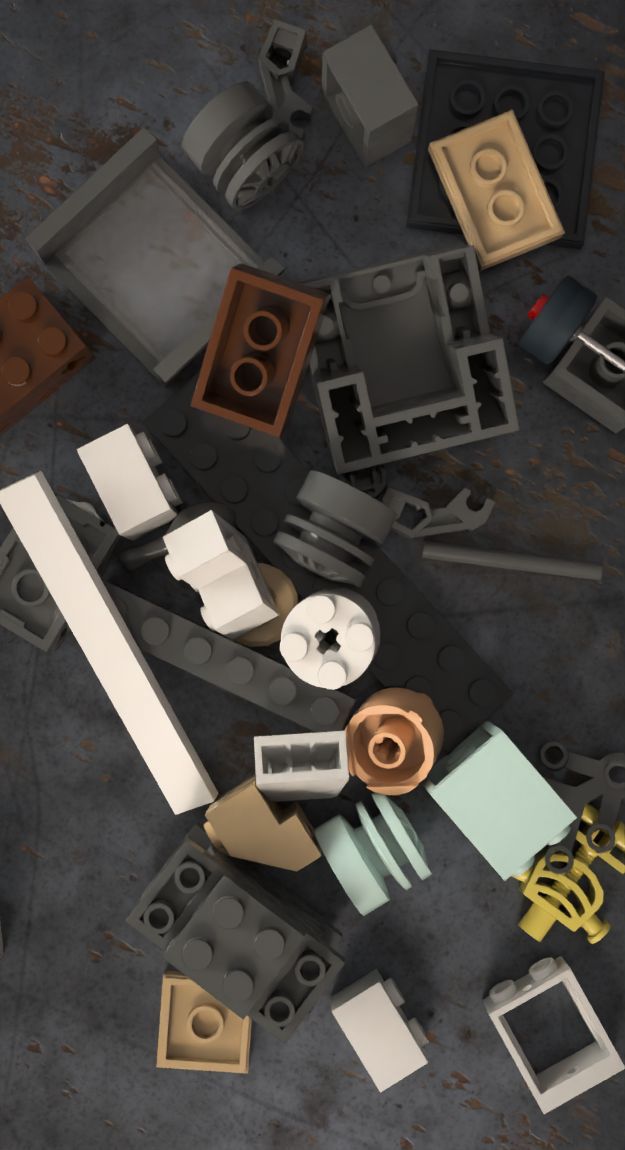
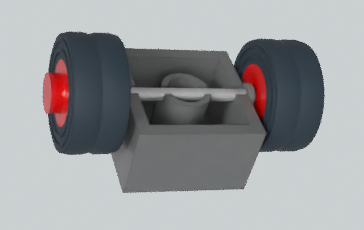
(594, 362)

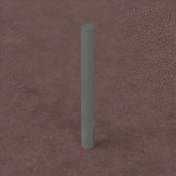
(512, 560)

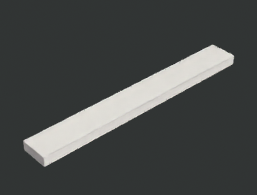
(107, 642)

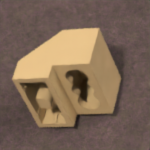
(259, 830)

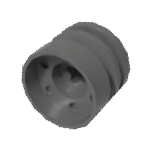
(242, 145)
(335, 528)

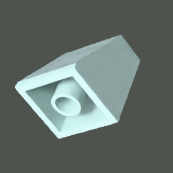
(498, 800)

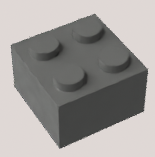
(369, 94)

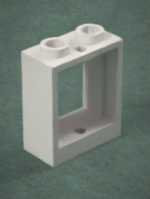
(578, 1070)

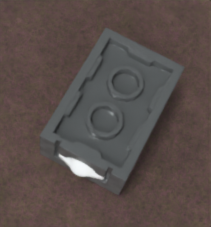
(24, 597)

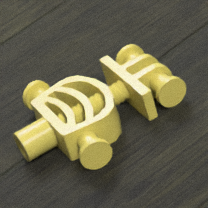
(546, 909)

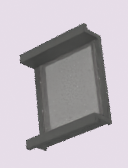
(145, 256)

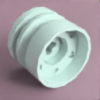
(372, 852)

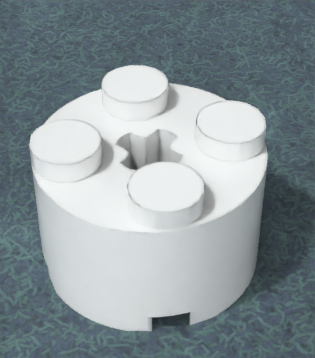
(305, 634)

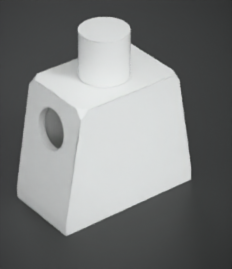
(301, 765)

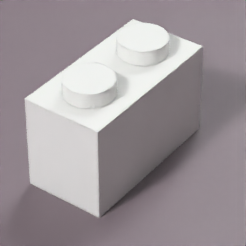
(379, 1029)

